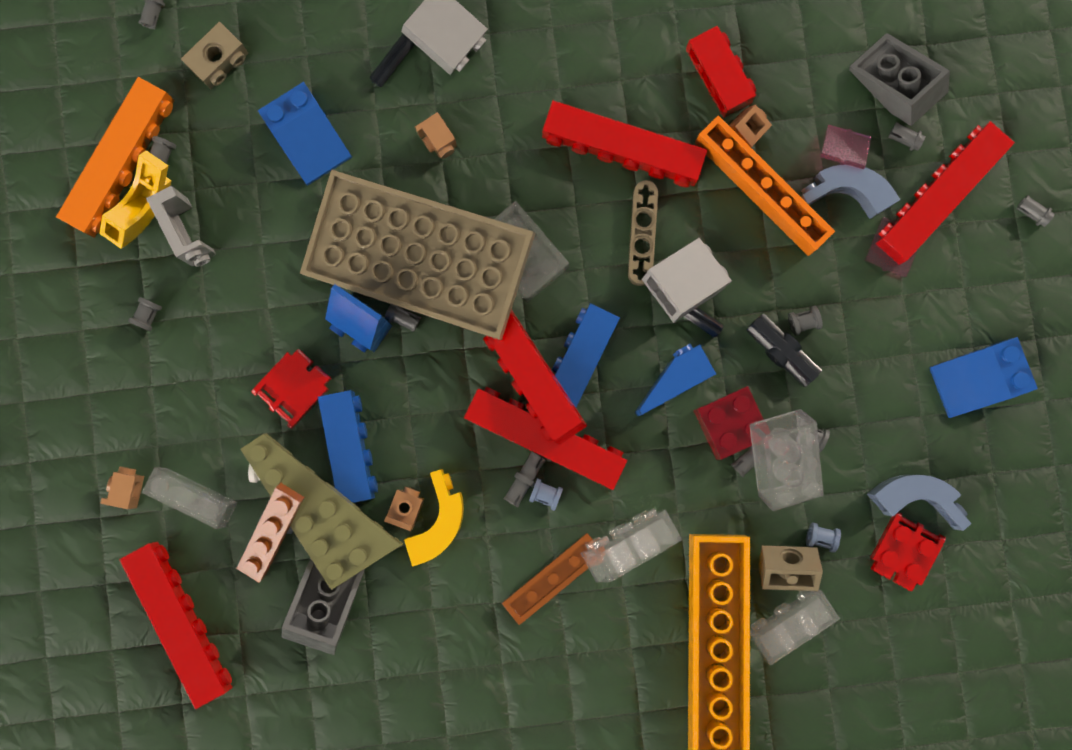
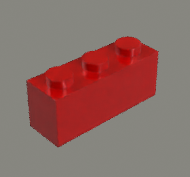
(721, 71)

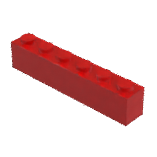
(623, 144)
(945, 192)
(536, 382)
(522, 428)
(176, 623)

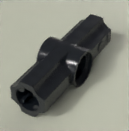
(783, 350)

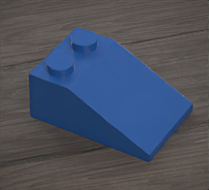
(305, 133)
(356, 320)
(682, 373)
(983, 377)

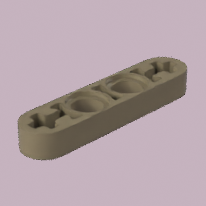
(642, 233)

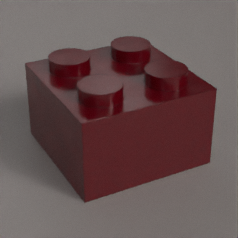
(728, 421)

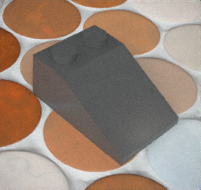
(901, 78)
(319, 613)

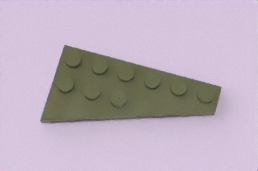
(327, 523)

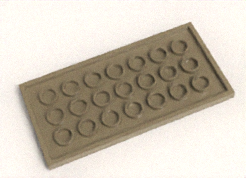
(417, 254)

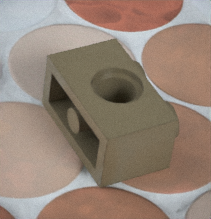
(216, 41)
(790, 568)

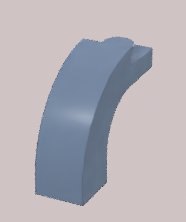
(864, 185)
(901, 490)

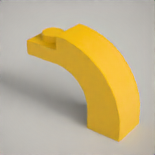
(133, 212)
(435, 540)

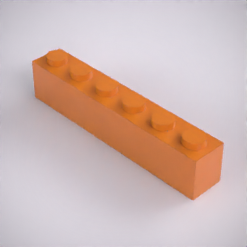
(116, 157)
(764, 186)

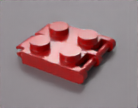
(293, 386)
(906, 552)

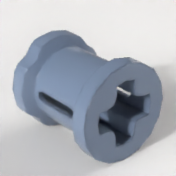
(546, 494)
(823, 537)

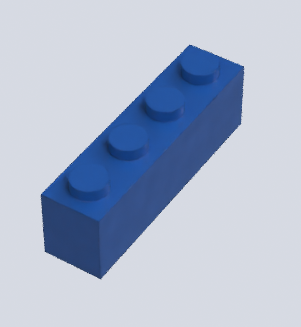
(584, 350)
(346, 445)

